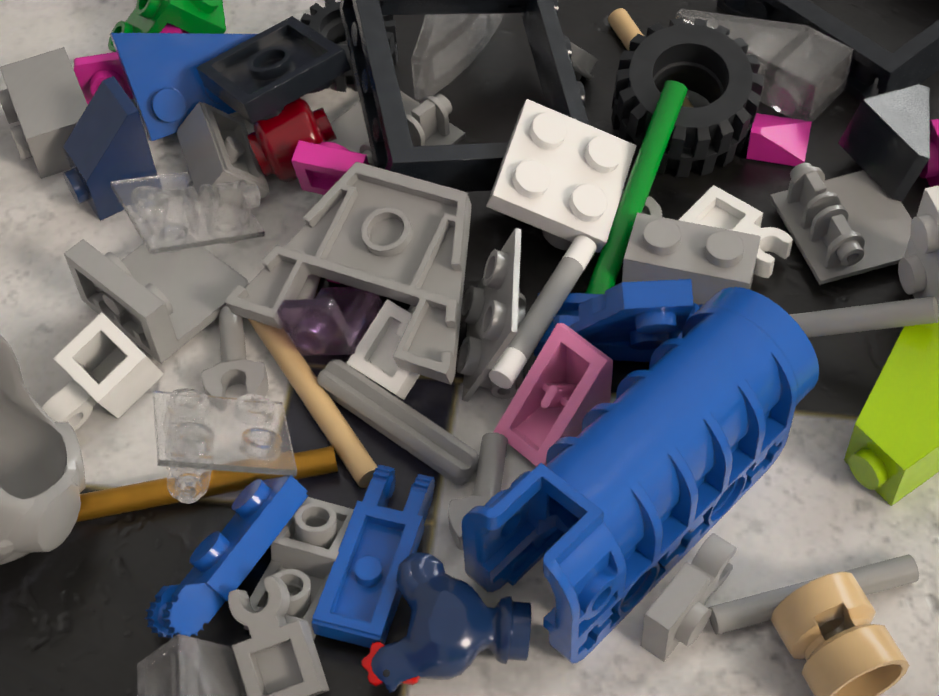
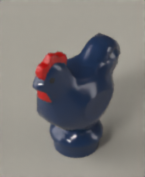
(446, 628)

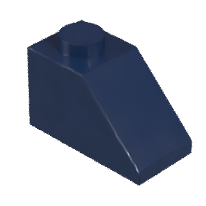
(106, 148)

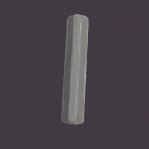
(399, 422)

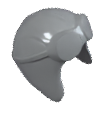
(38, 469)

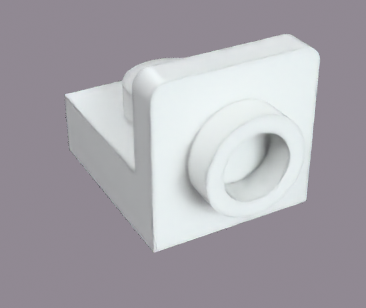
(378, 346)

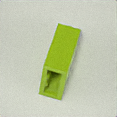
(898, 428)

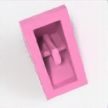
(556, 394)

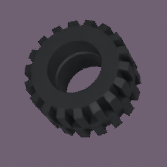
(706, 64)

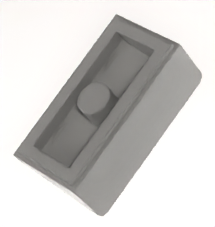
(218, 149)

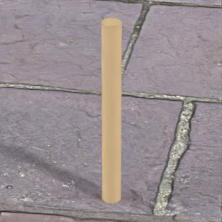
(318, 402)

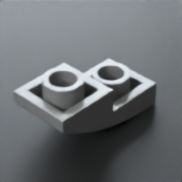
(304, 557)

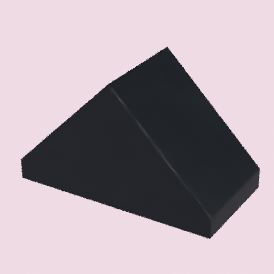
(891, 138)

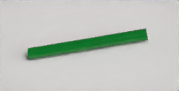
(638, 186)

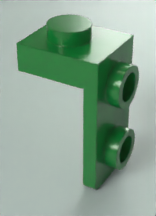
(189, 15)

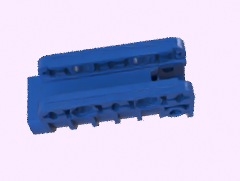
(648, 468)

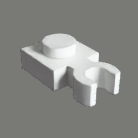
(727, 212)

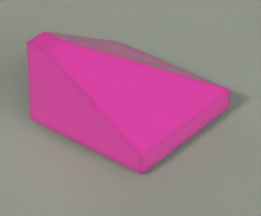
(778, 140)

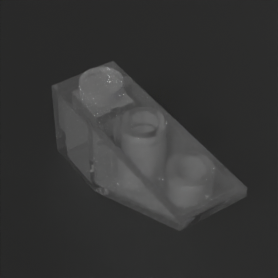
(798, 64)

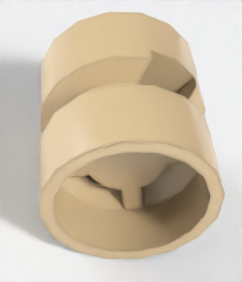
(833, 631)

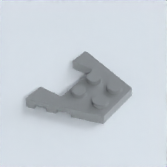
(386, 239)

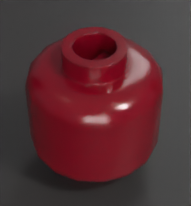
(278, 137)

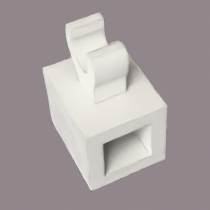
(104, 371)

